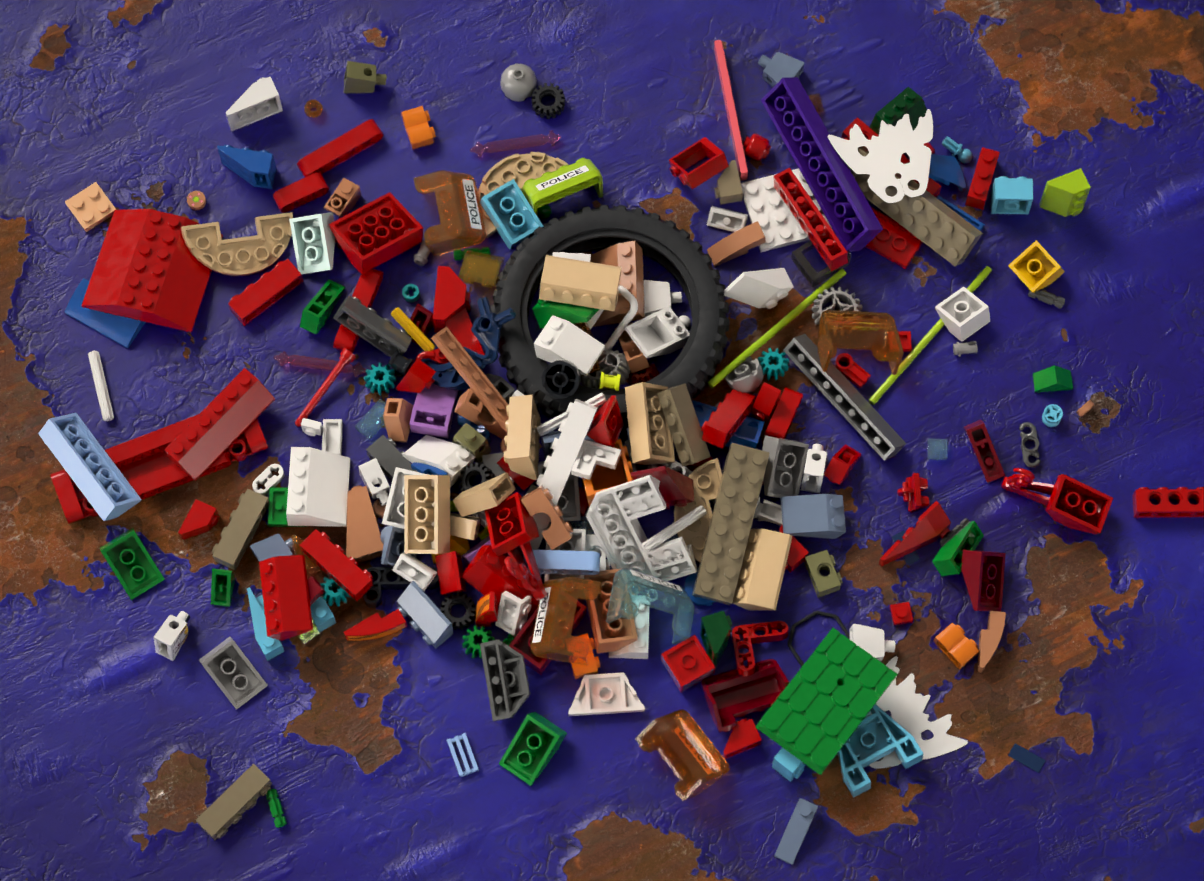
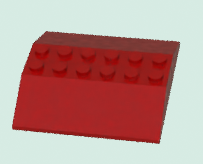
(148, 271)

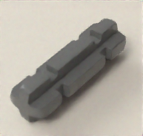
(1048, 298)
(952, 533)

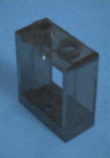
(807, 270)

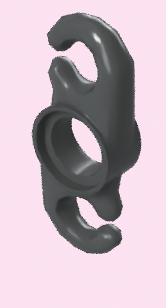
(1026, 453)

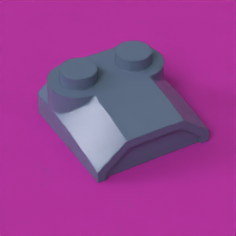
(393, 545)

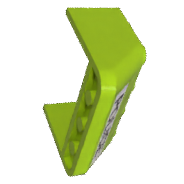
(562, 183)

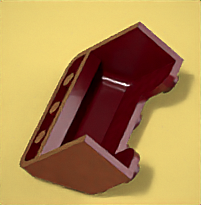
(737, 695)

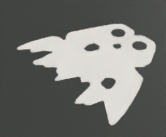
(885, 156)
(907, 711)

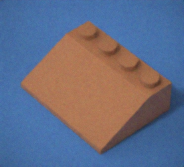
(630, 258)

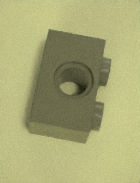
(823, 584)

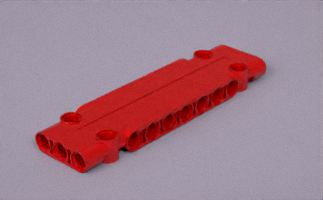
(149, 468)

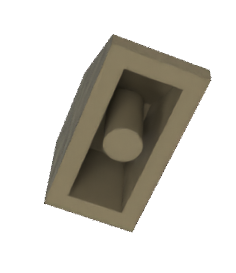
(729, 185)

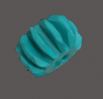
(773, 357)
(385, 374)
(333, 597)

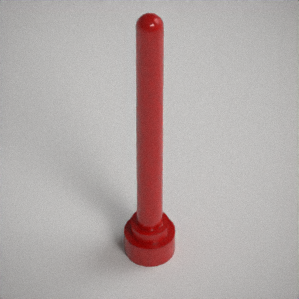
(345, 358)

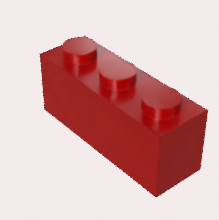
(982, 178)

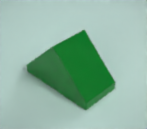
(1052, 379)
(222, 587)

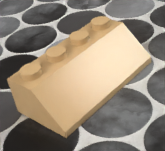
(580, 283)
(647, 425)
(522, 436)
(427, 514)
(762, 570)

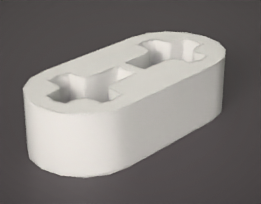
(265, 475)

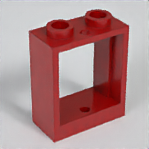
(693, 154)

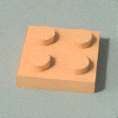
(90, 206)

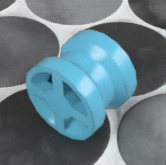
(1052, 411)

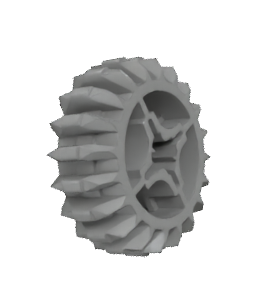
(835, 296)
(611, 364)

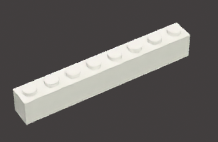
(563, 457)

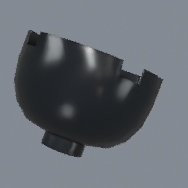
(561, 379)

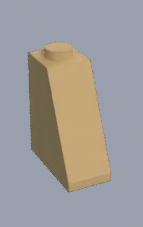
(484, 496)
(464, 527)

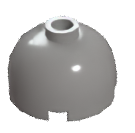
(518, 82)
(746, 376)

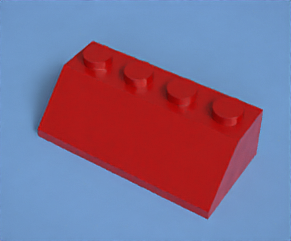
(490, 574)
(285, 596)

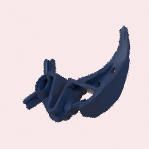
(487, 336)

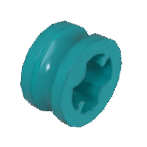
(405, 291)

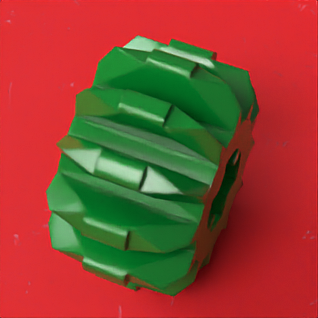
(473, 636)

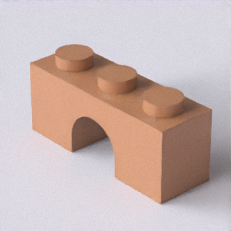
(473, 409)
(540, 502)

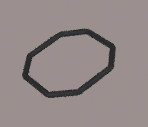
(807, 618)

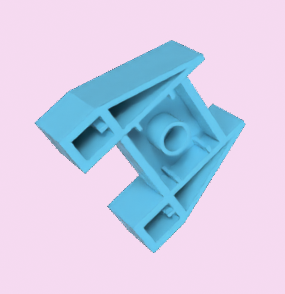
(272, 647)
(871, 741)

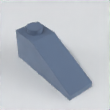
(547, 441)
(796, 831)

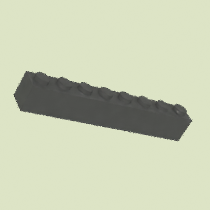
(845, 398)

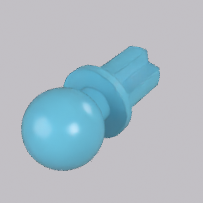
(964, 155)

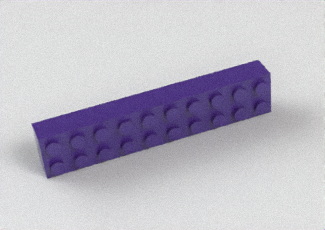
(821, 164)

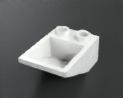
(660, 333)

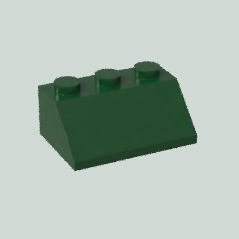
(905, 103)
(715, 634)

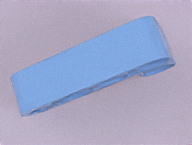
(567, 562)

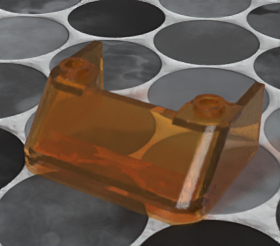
(859, 331)

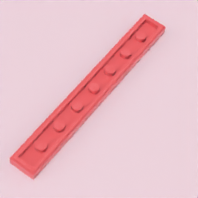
(730, 109)

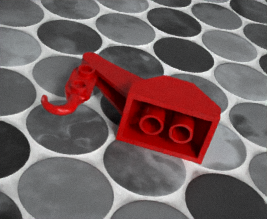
(451, 310)
(1070, 500)
(512, 528)

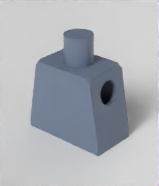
(780, 67)
(272, 547)

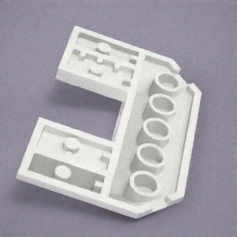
(616, 526)

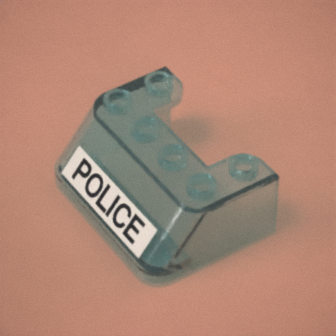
(636, 588)

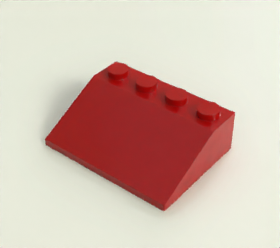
(377, 232)

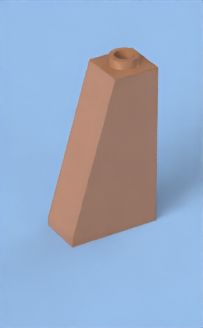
(362, 528)

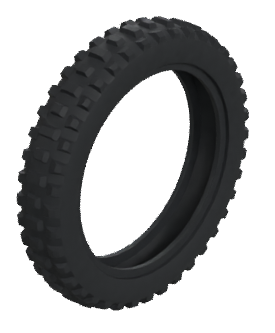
(599, 230)

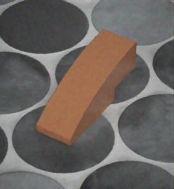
(736, 244)
(633, 355)
(990, 638)

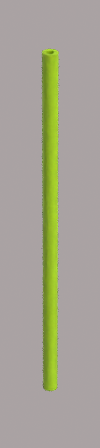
(776, 328)
(922, 344)

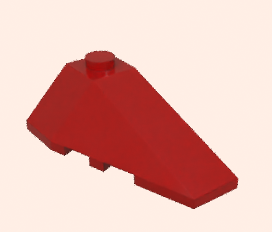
(928, 529)

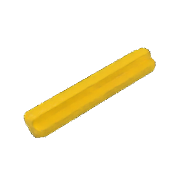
(412, 329)

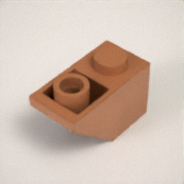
(343, 198)
(397, 418)

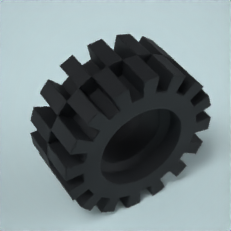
(544, 110)
(471, 472)
(459, 600)

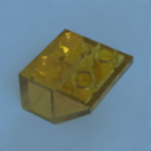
(481, 268)

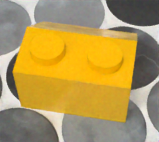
(1036, 267)

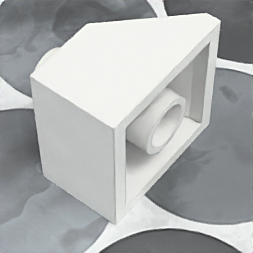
(963, 313)

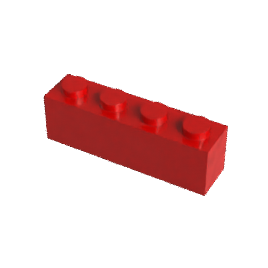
(265, 291)
(727, 418)
(336, 564)

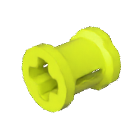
(609, 381)

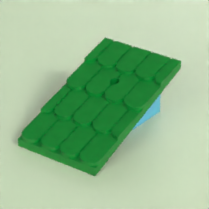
(826, 701)

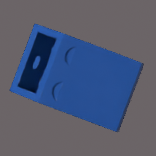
(253, 166)

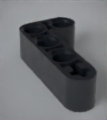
(382, 583)

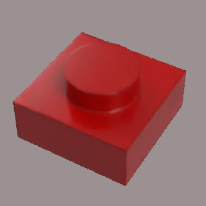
(905, 338)
(901, 613)

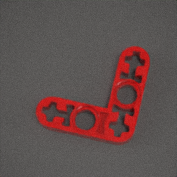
(749, 638)

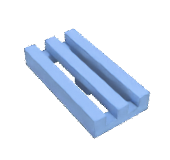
(457, 739)

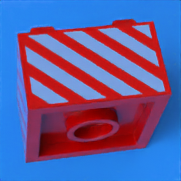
(688, 663)

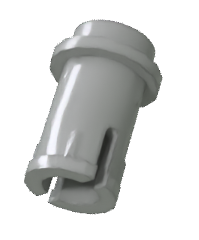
(422, 255)
(965, 348)

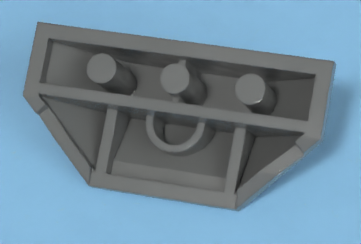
(504, 678)

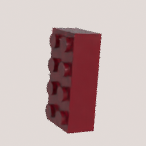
(522, 641)

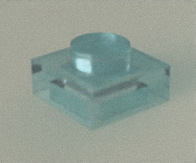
(937, 449)

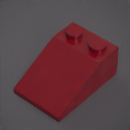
(673, 486)
(984, 578)

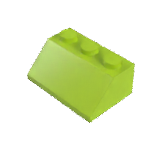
(1066, 194)

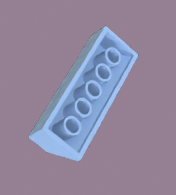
(89, 466)

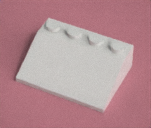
(317, 488)

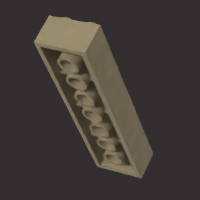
(925, 218)
(730, 524)

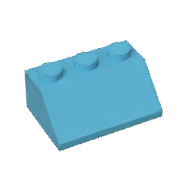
(510, 213)

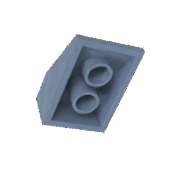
(813, 515)

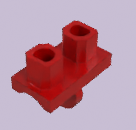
(912, 492)

